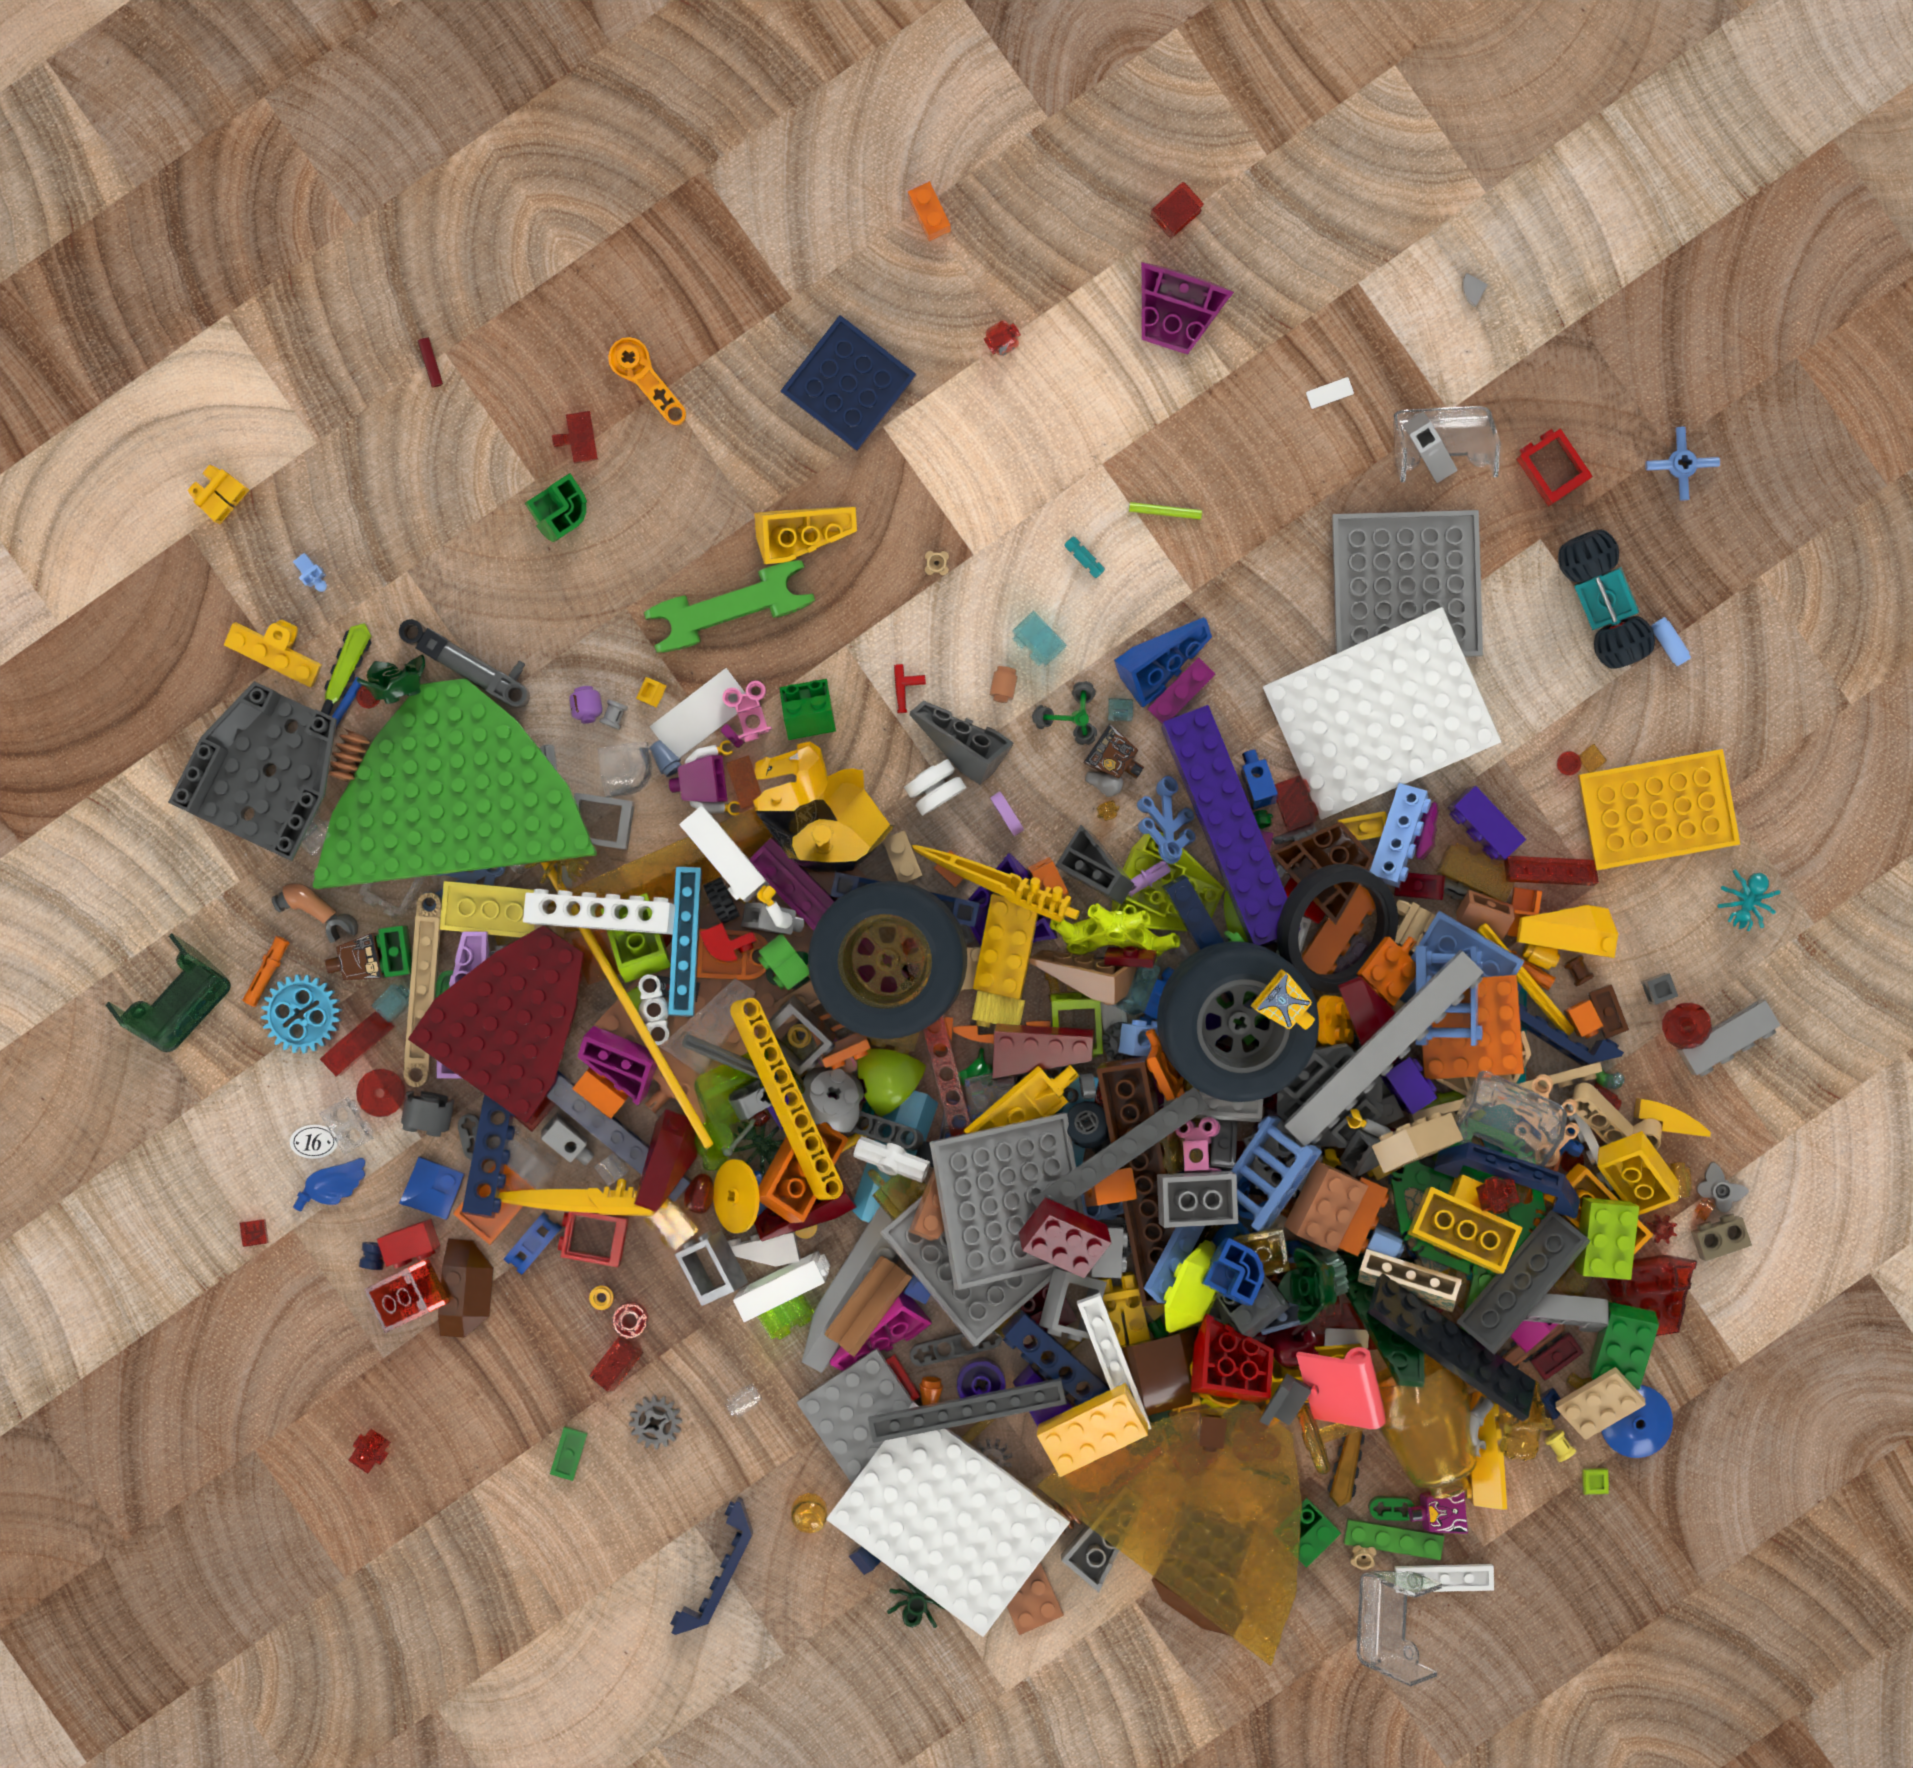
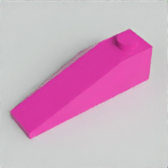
(901, 1321)

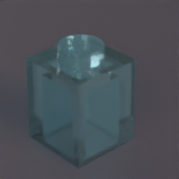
(392, 1002)

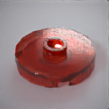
(1687, 1015)
(393, 1092)

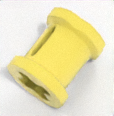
(1560, 1445)

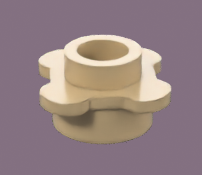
(941, 558)
(1363, 1562)

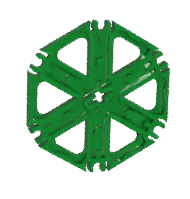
(1423, 1177)

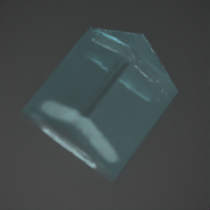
(1120, 709)

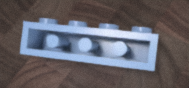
(1399, 834)

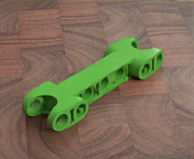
(769, 593)

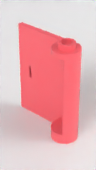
(1343, 1388)

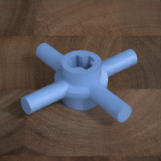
(1686, 457)

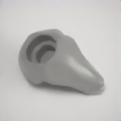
(1105, 782)

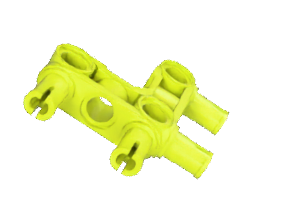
(1112, 929)

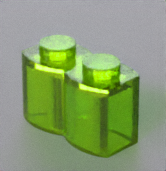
(785, 1316)

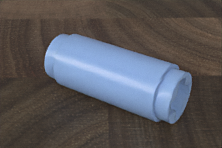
(1670, 641)

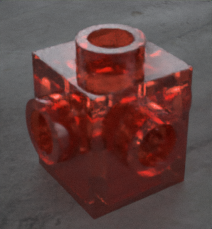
(1497, 1195)
(369, 1451)

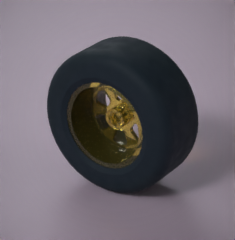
(862, 1004)

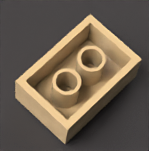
(1416, 1141)

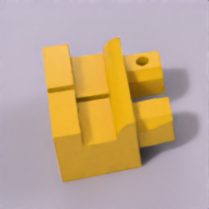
(208, 497)

